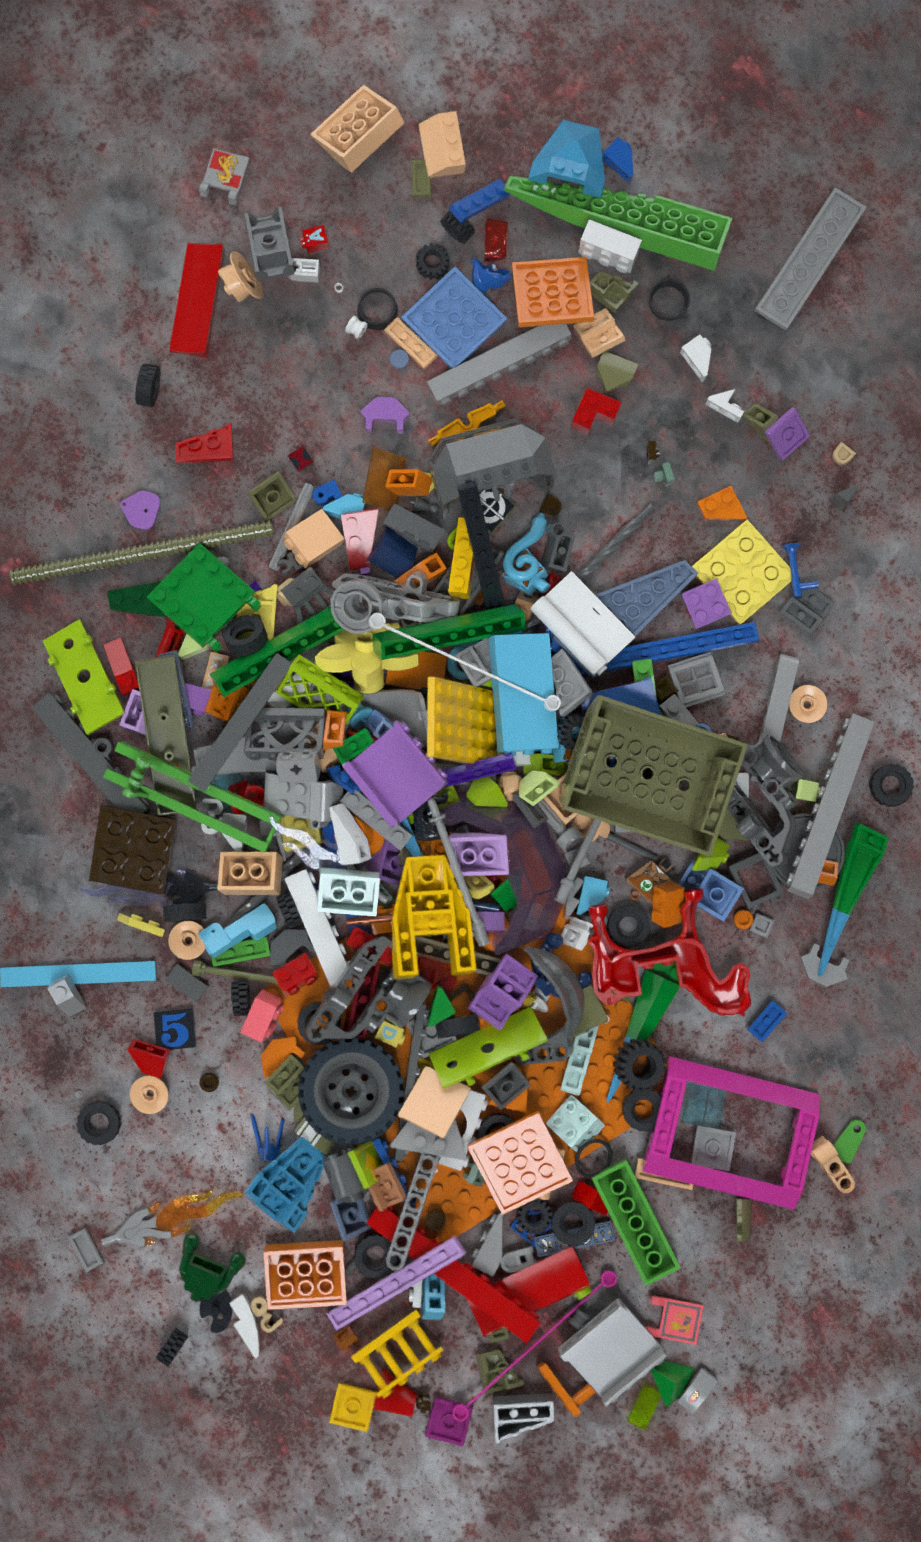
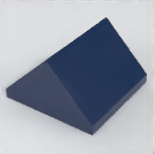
(393, 553)

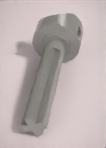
(566, 836)

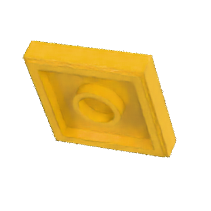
(353, 1407)

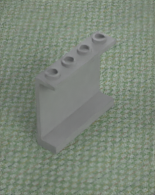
(613, 1351)

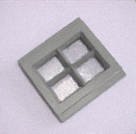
(696, 679)

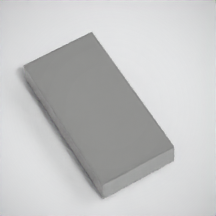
(86, 1250)

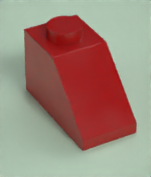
(149, 1057)

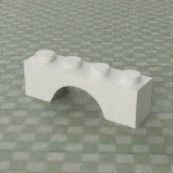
(471, 1108)

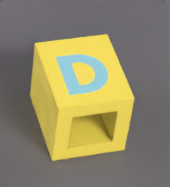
(390, 1034)

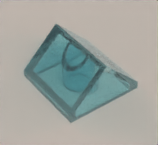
(703, 1106)

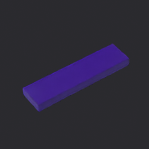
(480, 769)

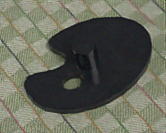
(214, 1306)

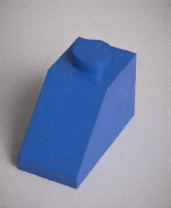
(619, 158)

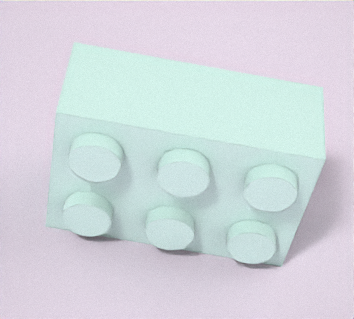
(348, 891)

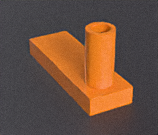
(571, 1403)

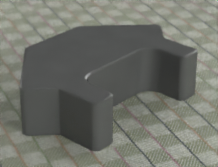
(288, 943)

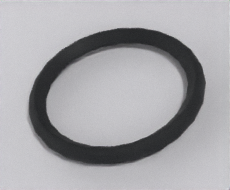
(581, 1149)

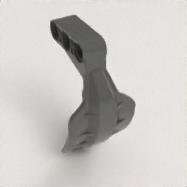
(572, 999)

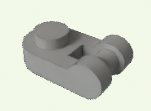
(511, 1261)

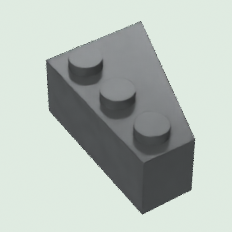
(413, 528)
(520, 1413)

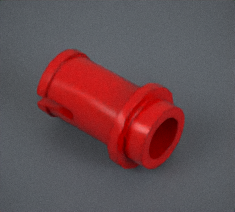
(552, 583)

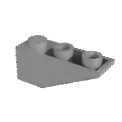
(490, 1252)

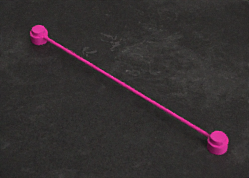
(460, 1411)

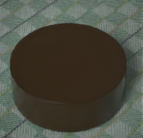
(435, 1220)

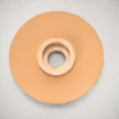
(817, 702)
(178, 944)
(143, 1101)

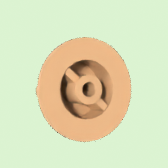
(240, 278)

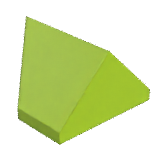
(486, 793)

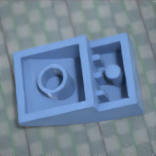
(718, 891)

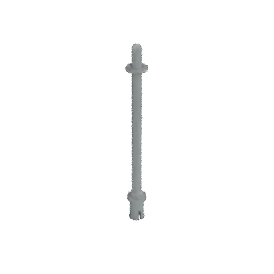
(567, 883)
(477, 924)

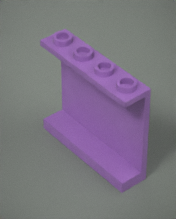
(396, 774)

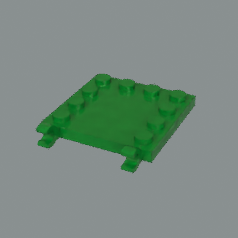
(202, 596)

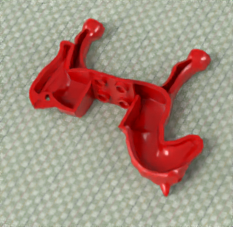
(618, 970)

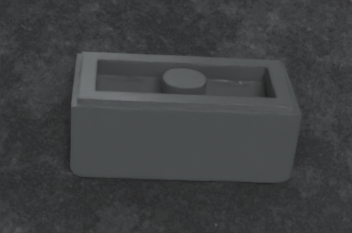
(842, 498)

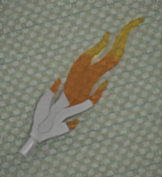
(161, 1225)

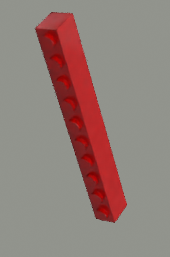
(462, 1277)

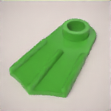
(849, 1141)

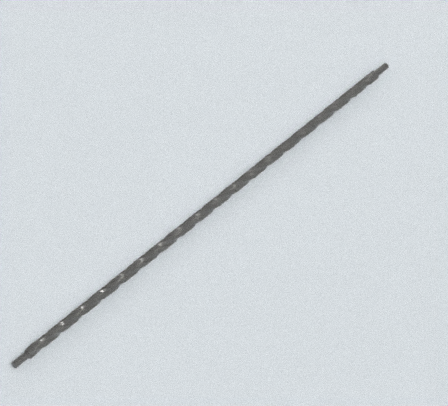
(530, 628)

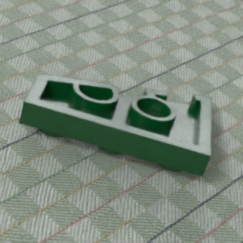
(134, 600)

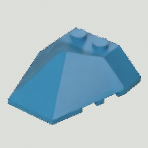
(572, 156)
(287, 1184)

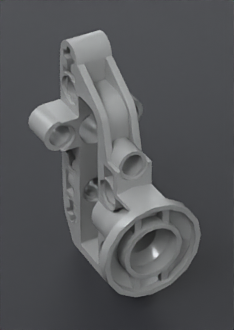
(354, 588)

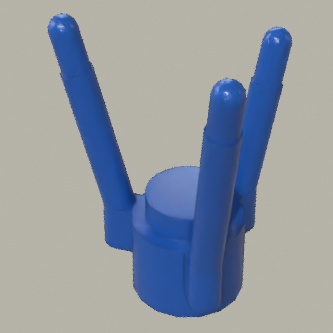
(267, 1150)

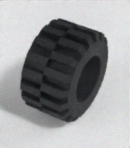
(653, 1070)

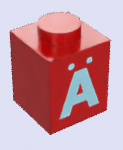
(314, 239)

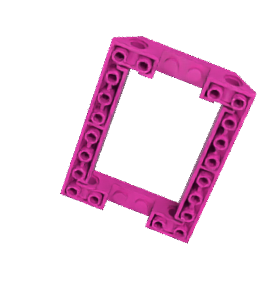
(661, 1140)

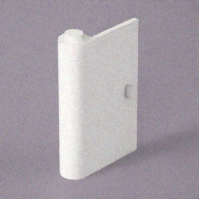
(582, 623)

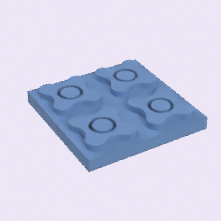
(454, 318)

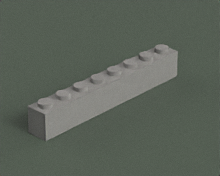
(497, 361)

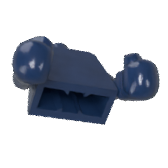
(552, 942)

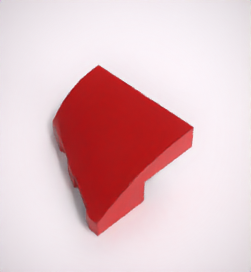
(400, 1401)

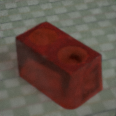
(495, 241)

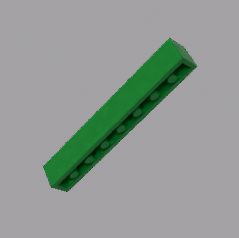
(449, 631)
(288, 645)

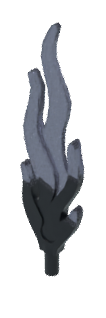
(188, 889)

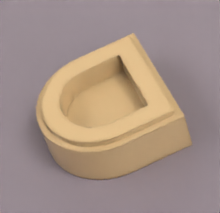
(842, 454)

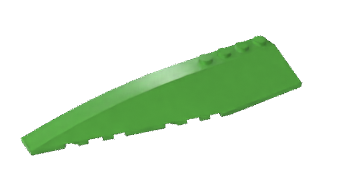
(659, 222)

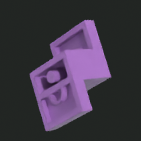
(502, 992)

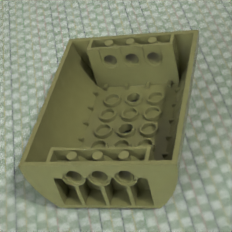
(653, 804)

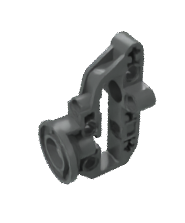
(770, 766)
(400, 996)

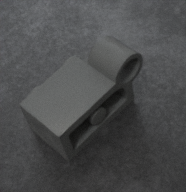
(557, 548)

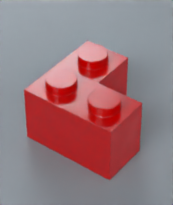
(594, 406)

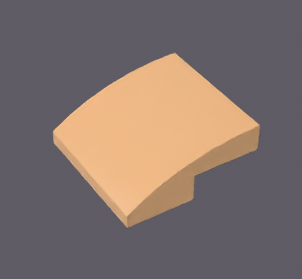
(600, 334)

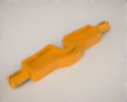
(475, 417)

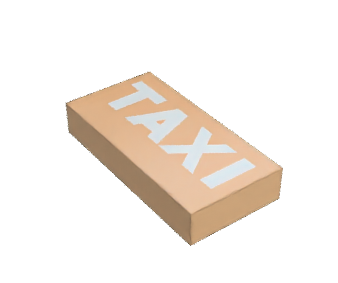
(215, 662)

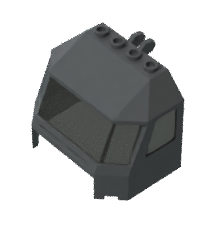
(491, 457)

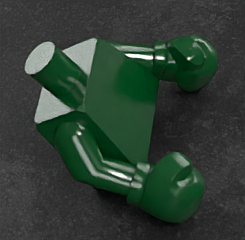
(204, 1276)

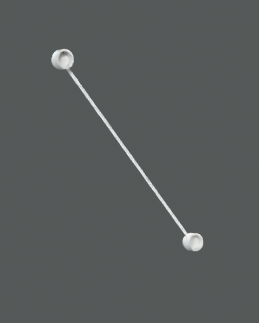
(377, 621)

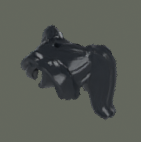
(423, 828)

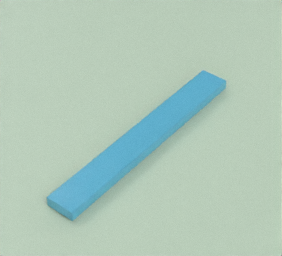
(79, 973)

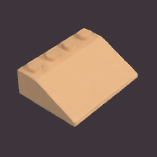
(358, 128)

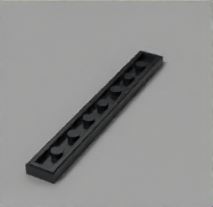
(480, 545)

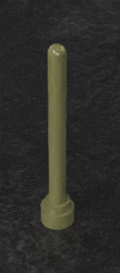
(201, 968)

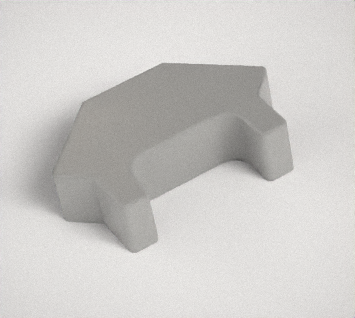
(832, 973)

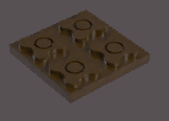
(133, 849)

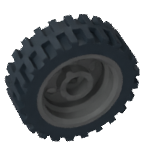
(359, 1058)

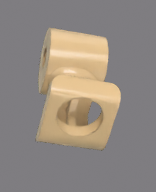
(259, 1308)

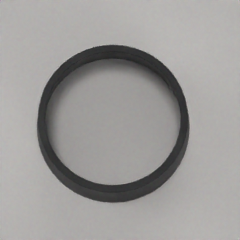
(674, 284)
(379, 325)

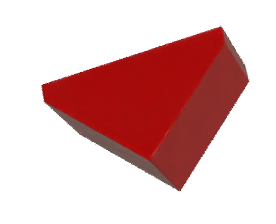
(589, 1197)

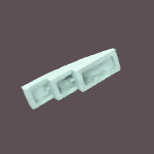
(578, 1062)

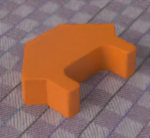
(277, 1053)

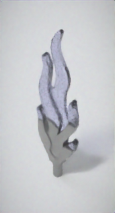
(319, 856)

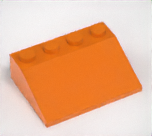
(305, 1274)

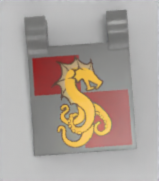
(224, 173)

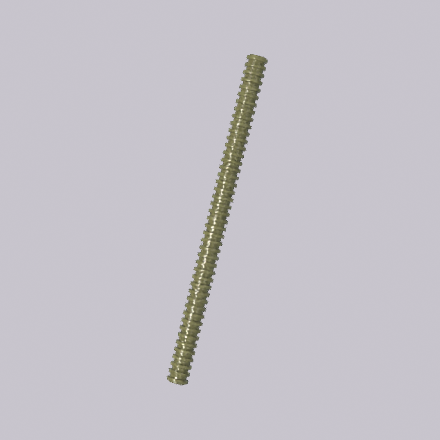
(140, 553)

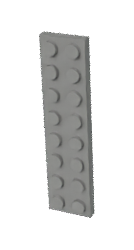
(810, 259)

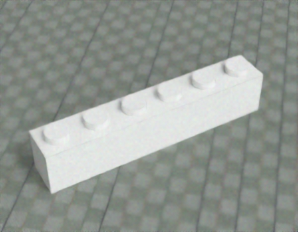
(317, 925)

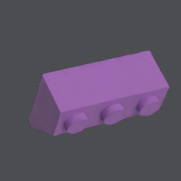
(386, 863)

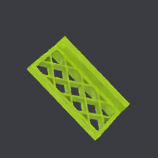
(325, 683)

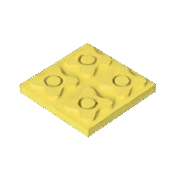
(746, 571)

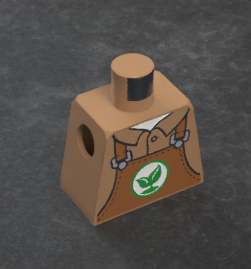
(649, 876)

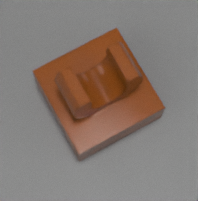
(345, 1338)

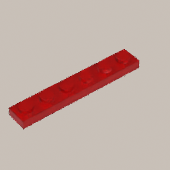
(359, 937)

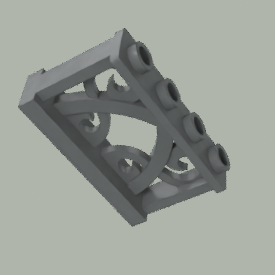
(281, 716)

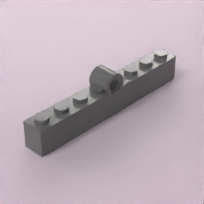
(86, 751)

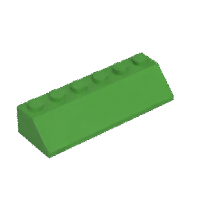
(635, 1222)

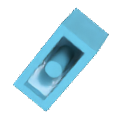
(345, 504)
(592, 893)

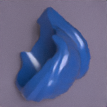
(488, 277)

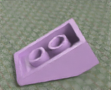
(481, 853)

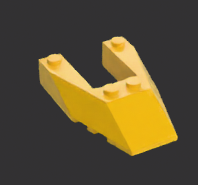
(426, 906)

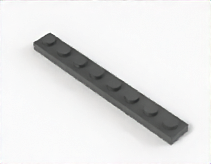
(413, 1070)

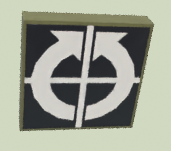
(495, 512)

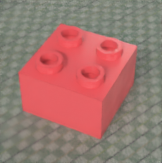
(261, 1016)

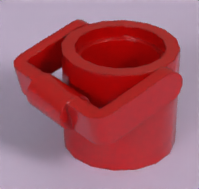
(249, 791)

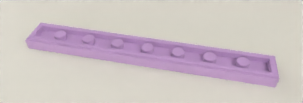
(396, 1282)

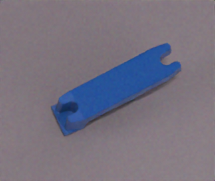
(342, 778)

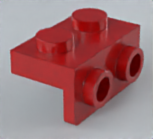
(296, 975)

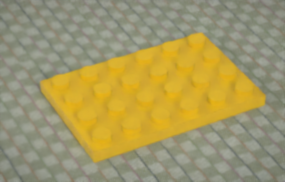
(460, 722)

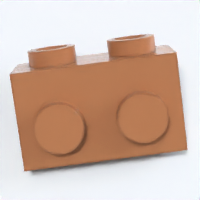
(388, 1188)

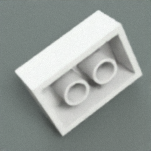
(609, 246)

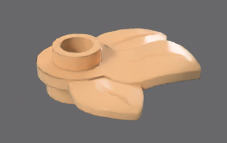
(584, 823)

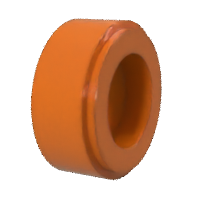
(743, 919)

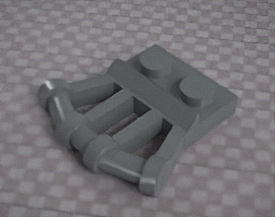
(302, 590)

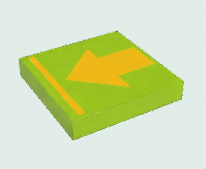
(364, 1160)

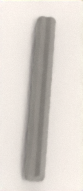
(294, 519)

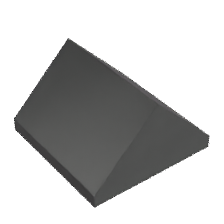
(505, 1085)

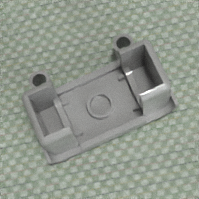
(302, 799)

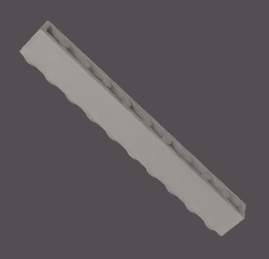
(830, 806)

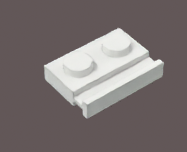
(576, 933)

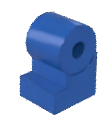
(325, 493)

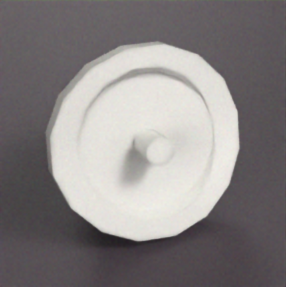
(541, 1001)

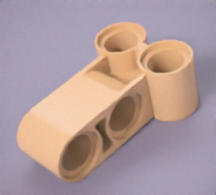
(826, 1154)

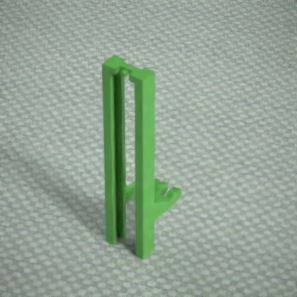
(134, 788)

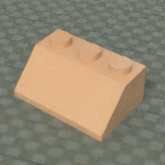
(442, 145)

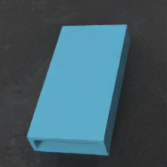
(519, 717)

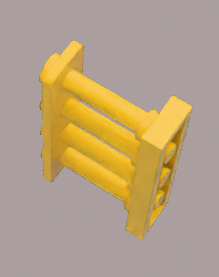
(380, 1346)

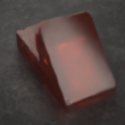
(439, 969)

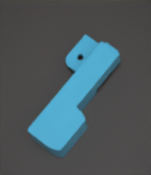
(254, 924)

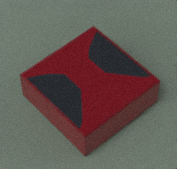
(300, 459)

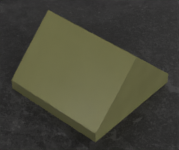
(272, 496)

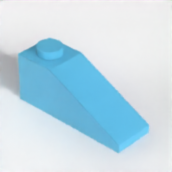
(433, 1298)

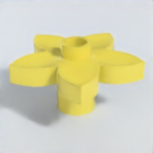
(356, 653)

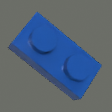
(766, 1021)

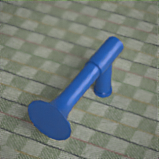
(797, 587)

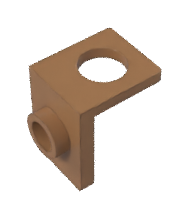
(526, 603)

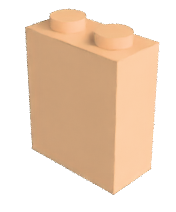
(313, 539)

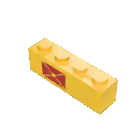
(462, 564)

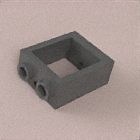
(774, 896)

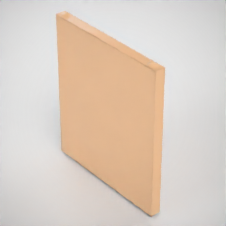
(432, 1105)

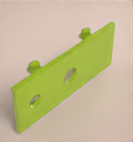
(95, 699)
(517, 1036)

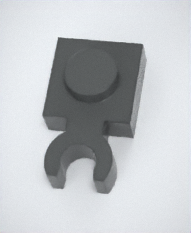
(289, 564)

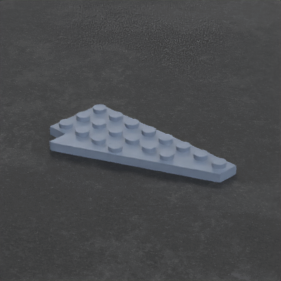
(642, 599)

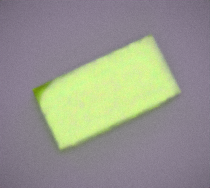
(644, 1407)

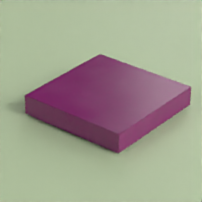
(444, 1426)

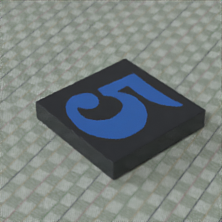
(175, 1029)

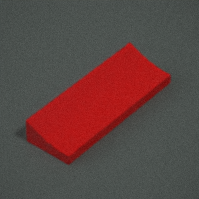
(197, 299)
(538, 1286)

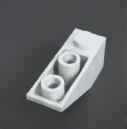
(350, 839)

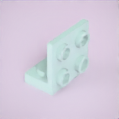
(574, 1123)

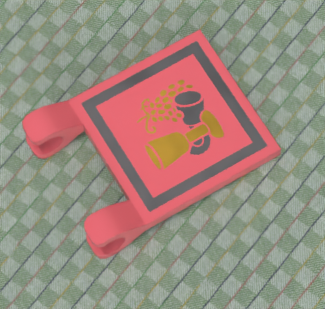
(678, 1320)

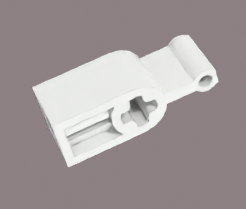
(307, 270)

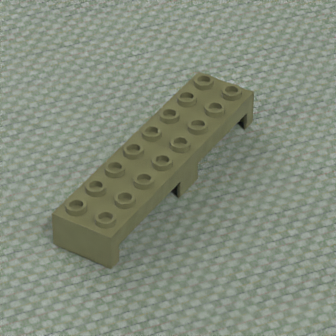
(164, 726)

